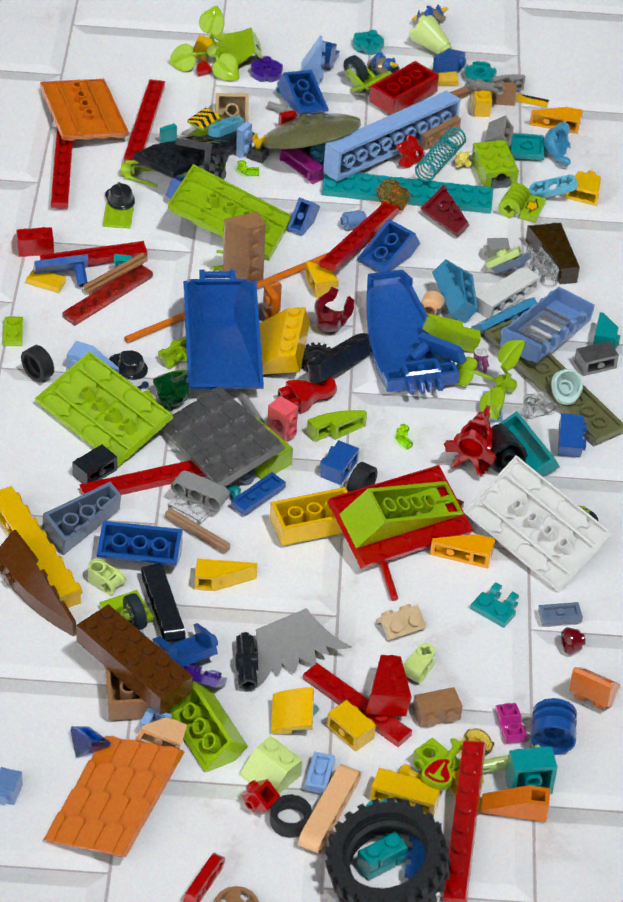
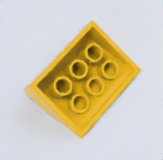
(284, 341)

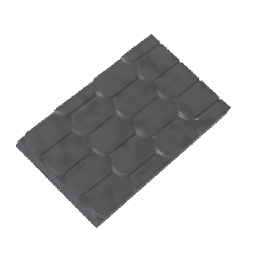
(221, 437)

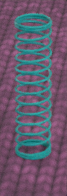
(430, 165)

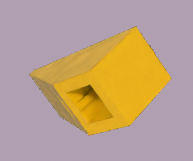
(220, 574)

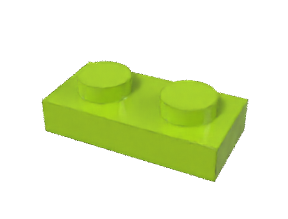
(13, 331)

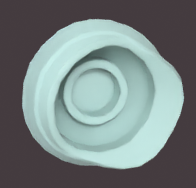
(566, 386)

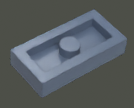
(517, 263)
(560, 613)

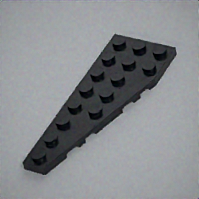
(177, 159)

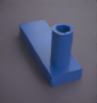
(77, 263)
(438, 347)

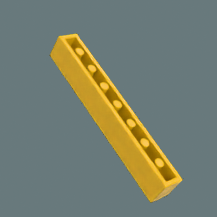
(17, 516)

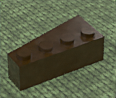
(557, 246)

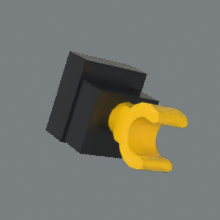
(258, 152)

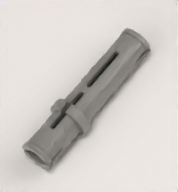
(480, 85)

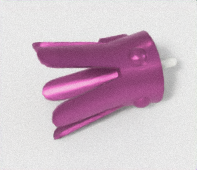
(481, 354)

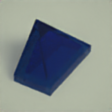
(87, 740)

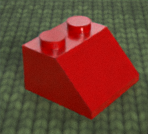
(34, 241)

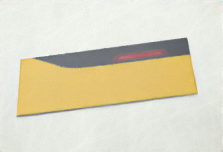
(532, 100)

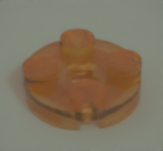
(399, 196)

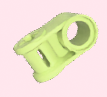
(105, 576)
(420, 662)

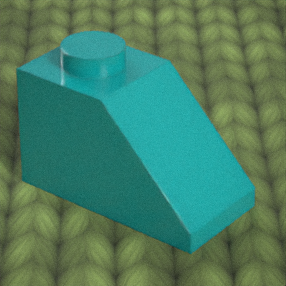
(606, 331)

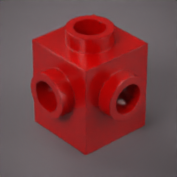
(259, 795)

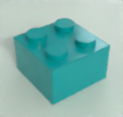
(531, 768)

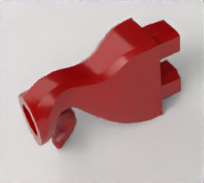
(305, 393)

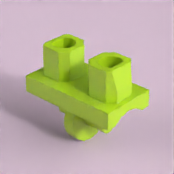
(174, 353)

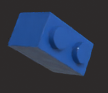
(571, 435)
(339, 462)

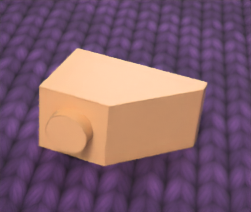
(163, 733)

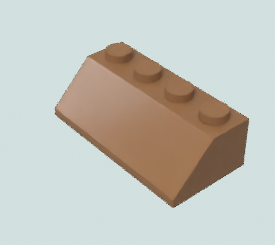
(244, 246)

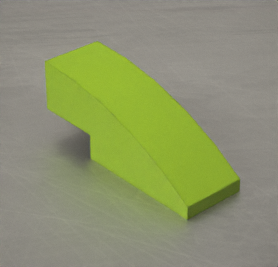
(452, 331)
(336, 424)

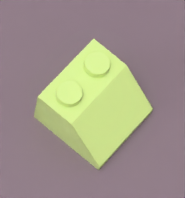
(273, 762)

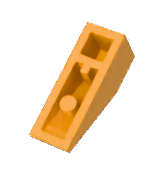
(552, 117)
(468, 549)

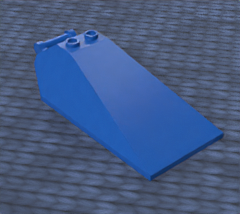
(222, 332)

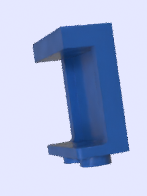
(191, 649)

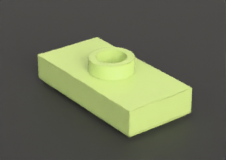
(503, 256)

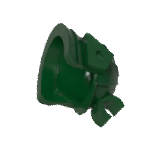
(172, 388)

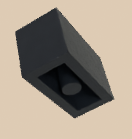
(94, 465)

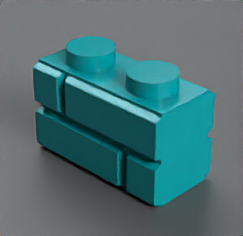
(381, 856)

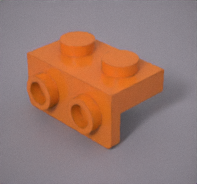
(271, 299)

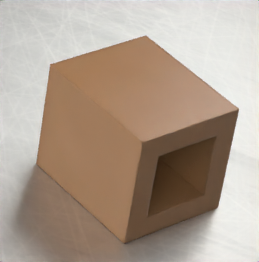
(508, 96)

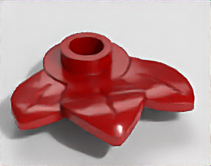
(408, 151)

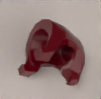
(328, 319)

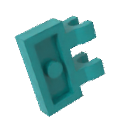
(494, 610)

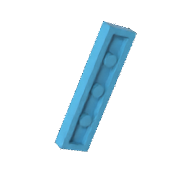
(510, 313)

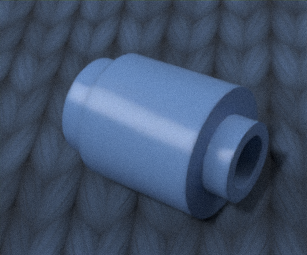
(352, 219)

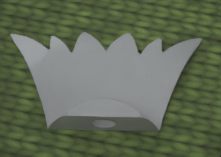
(292, 639)

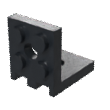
(215, 152)

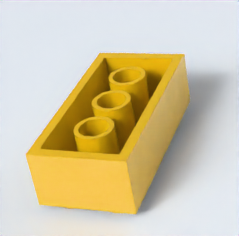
(305, 517)

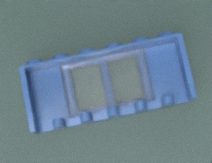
(548, 323)

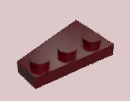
(445, 212)

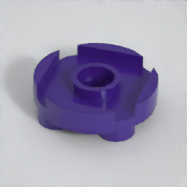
(266, 69)

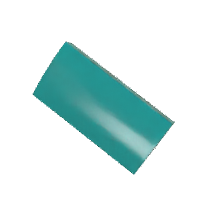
(538, 455)

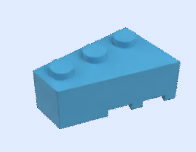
(458, 290)

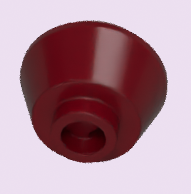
(572, 640)

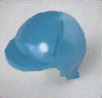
(557, 142)

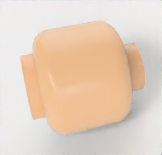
(433, 302)

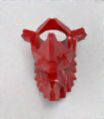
(474, 443)

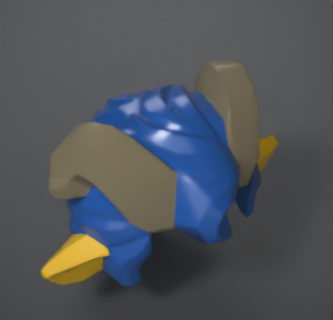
(437, 13)
(379, 64)

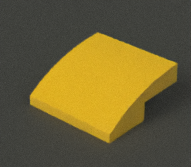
(292, 710)

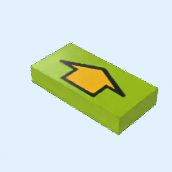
(532, 208)

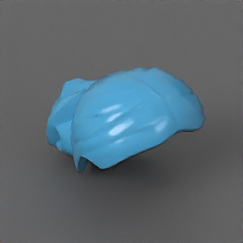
(318, 152)

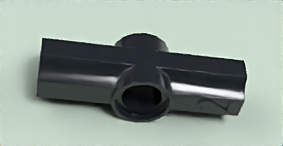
(246, 661)

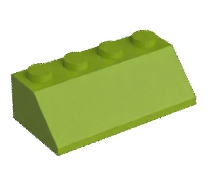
(208, 728)

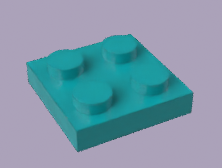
(527, 146)

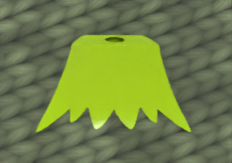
(240, 44)

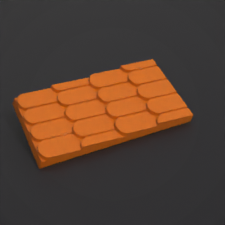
(83, 109)
(114, 796)

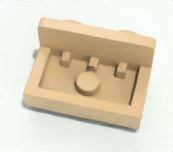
(401, 622)

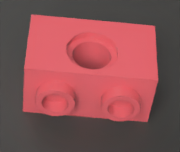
(283, 418)

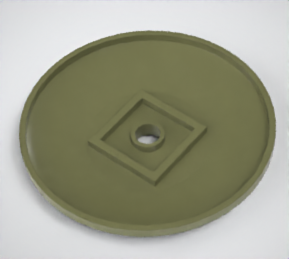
(311, 130)

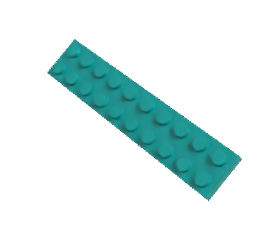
(364, 187)

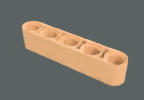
(329, 808)

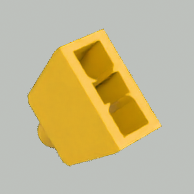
(587, 188)

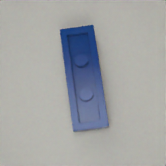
(258, 493)

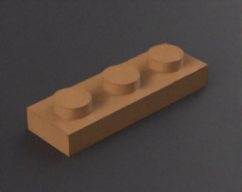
(432, 136)

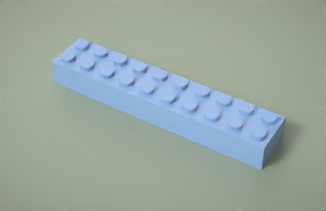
(379, 139)

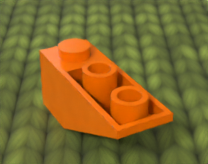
(519, 802)

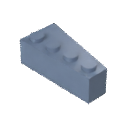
(81, 516)

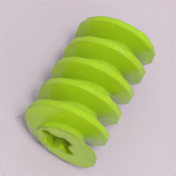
(514, 200)

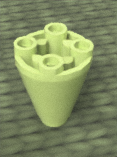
(430, 35)

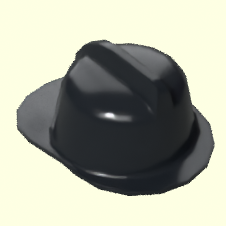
(120, 196)
(130, 364)

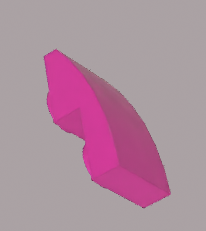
(510, 723)

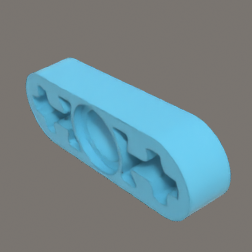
(225, 126)
(544, 186)

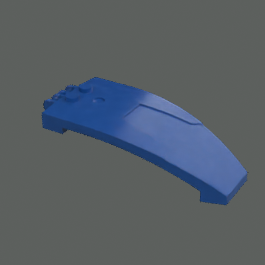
(393, 329)

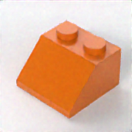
(593, 687)

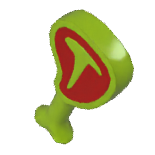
(437, 772)

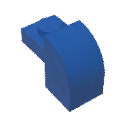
(330, 54)

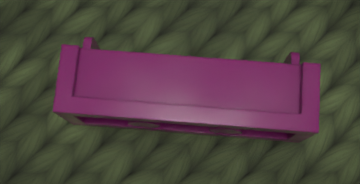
(302, 164)

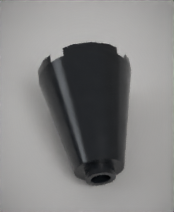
(505, 447)

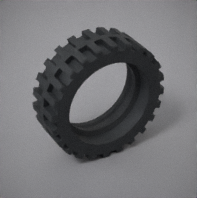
(380, 820)

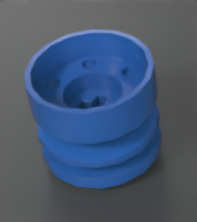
(554, 725)

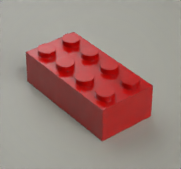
(404, 88)

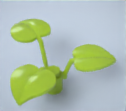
(226, 65)
(508, 356)

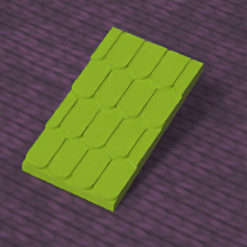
(210, 200)
(103, 407)

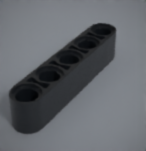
(339, 357)
(163, 603)

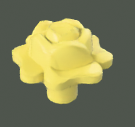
(462, 159)

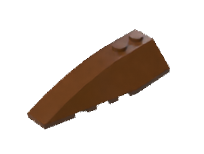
(31, 584)

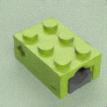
(494, 164)

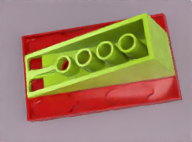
(399, 516)

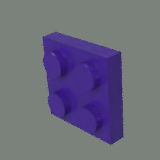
(210, 678)

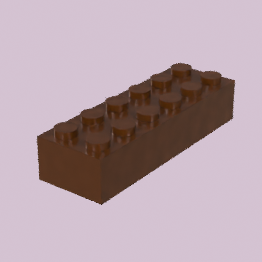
(134, 659)

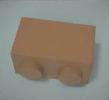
(437, 707)

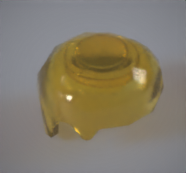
(479, 735)

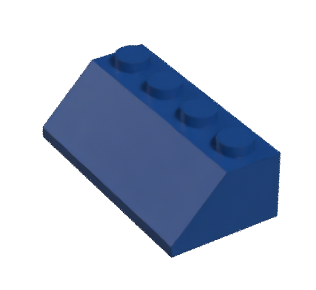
(140, 543)

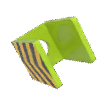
(202, 121)

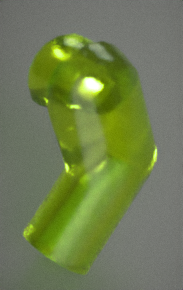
(249, 171)
(401, 436)

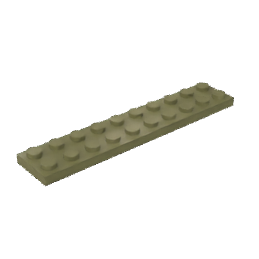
(600, 420)

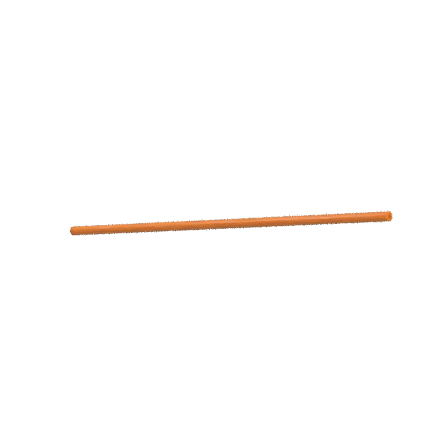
(269, 280)

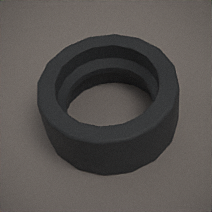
(37, 363)
(362, 476)
(289, 802)

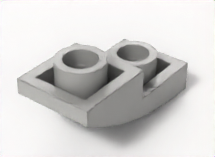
(511, 78)

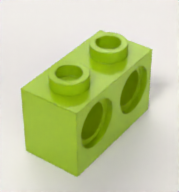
(430, 750)

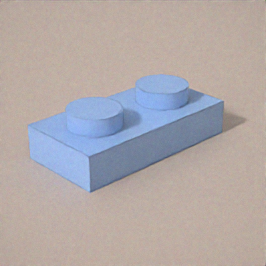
(244, 139)
(319, 772)

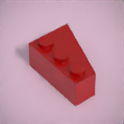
(390, 688)

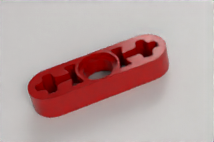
(205, 878)

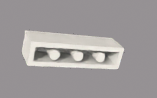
(507, 292)

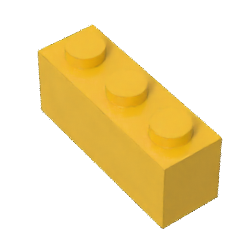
(399, 786)

